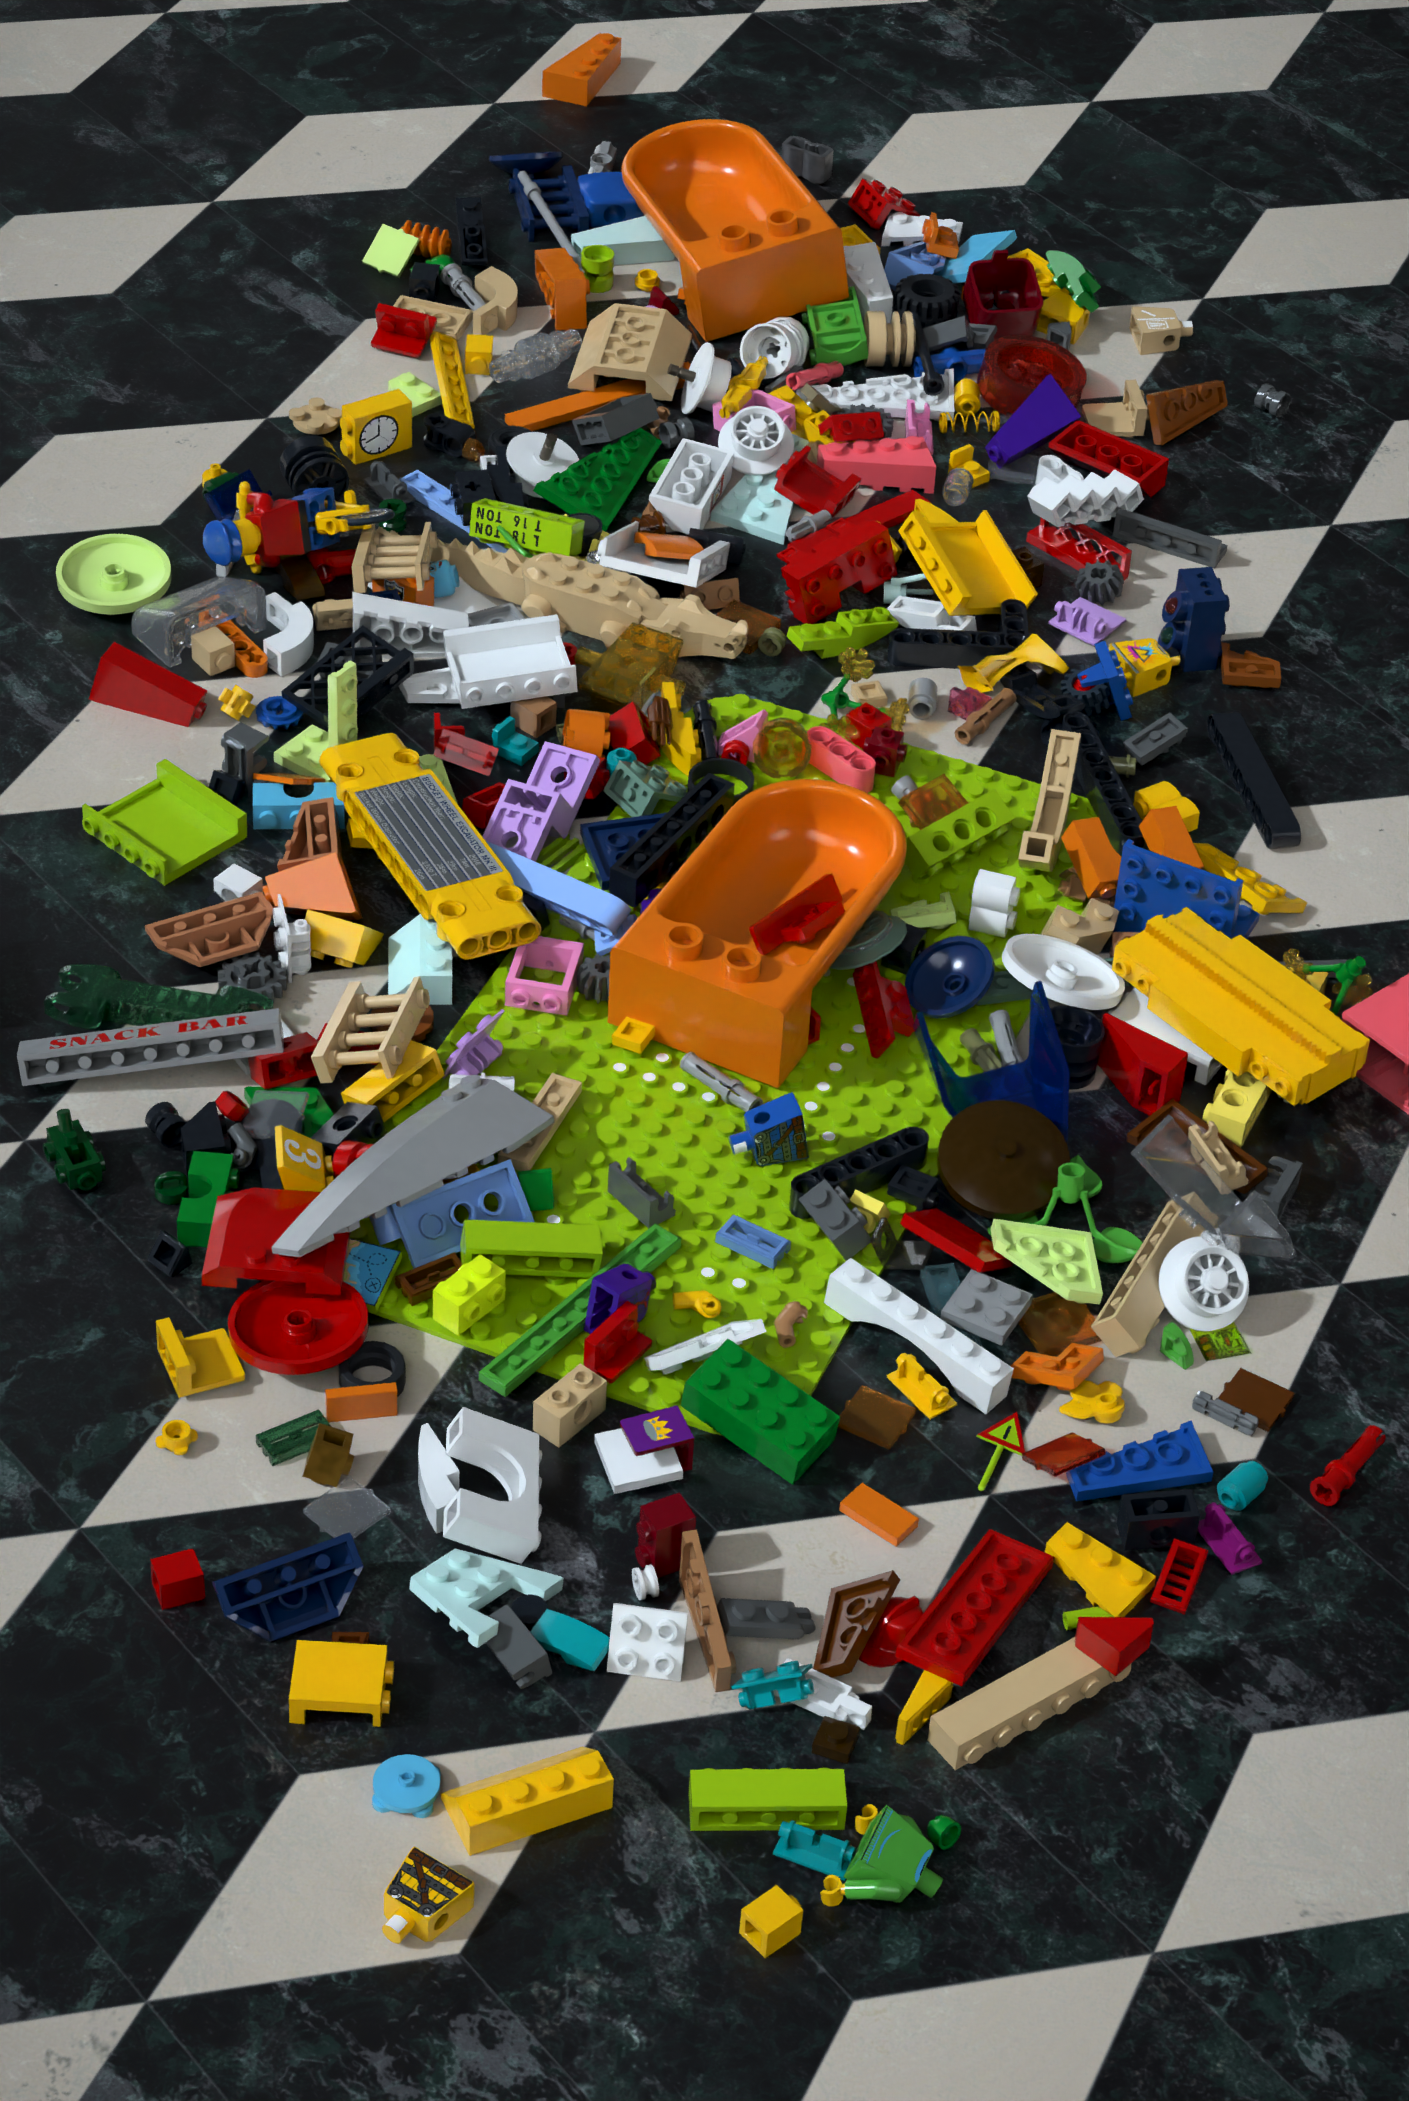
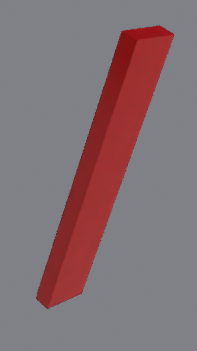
(887, 513)

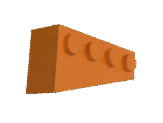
(563, 287)

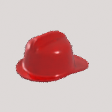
(890, 1630)

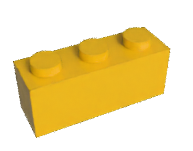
(413, 1076)

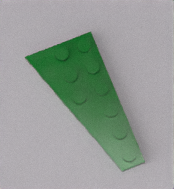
(602, 479)

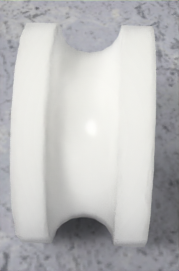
(645, 1582)

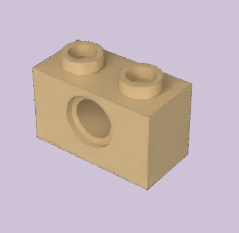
(569, 1405)

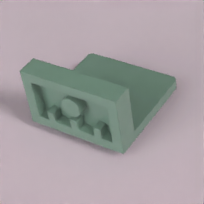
(640, 787)

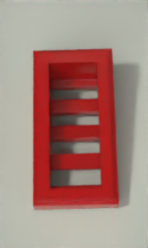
(481, 805)
(1188, 1554)

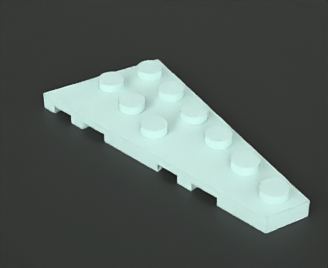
(756, 506)

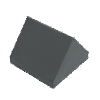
(1059, 333)

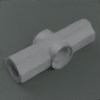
(603, 158)

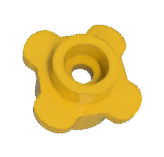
(176, 1437)

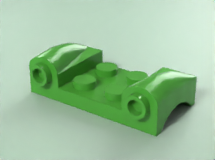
(837, 331)

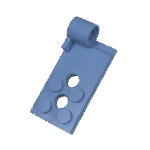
(429, 1221)

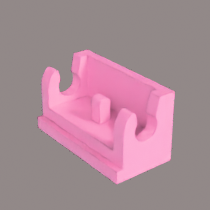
(919, 423)

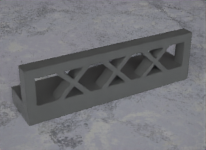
(1168, 538)

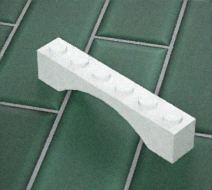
(970, 1368)

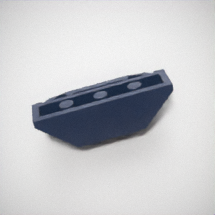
(292, 1589)

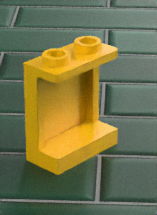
(340, 1679)

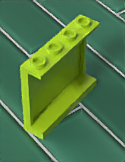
(168, 824)

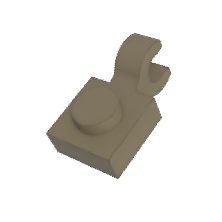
(817, 401)

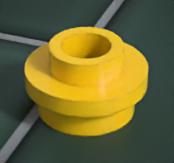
(647, 279)

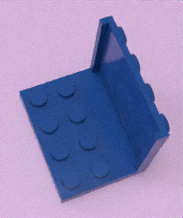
(1163, 886)

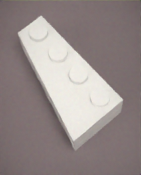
(868, 276)

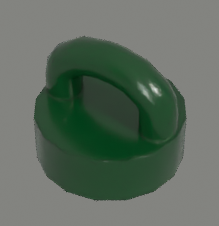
(171, 1187)

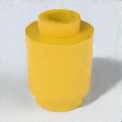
(967, 397)

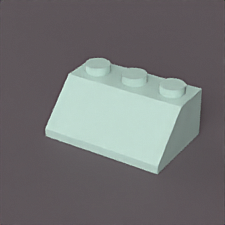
(419, 952)

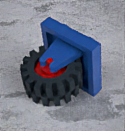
(1100, 684)

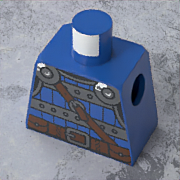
(773, 1132)

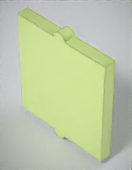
(390, 250)

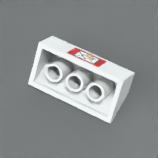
(692, 484)

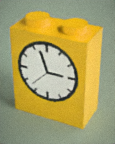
(376, 426)

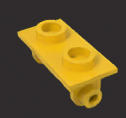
(920, 1387)

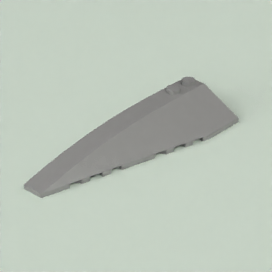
(416, 1157)

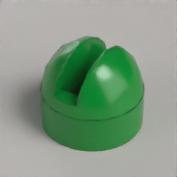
(943, 1831)

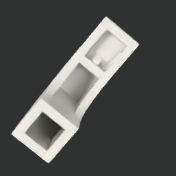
(295, 642)

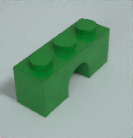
(208, 1177)

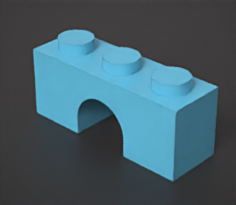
(279, 811)

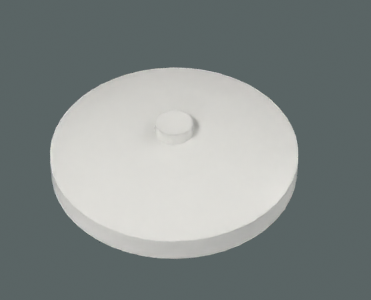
(1066, 971)

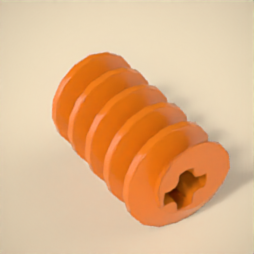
(430, 243)

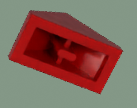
(1113, 1640)

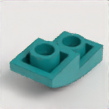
(571, 1638)

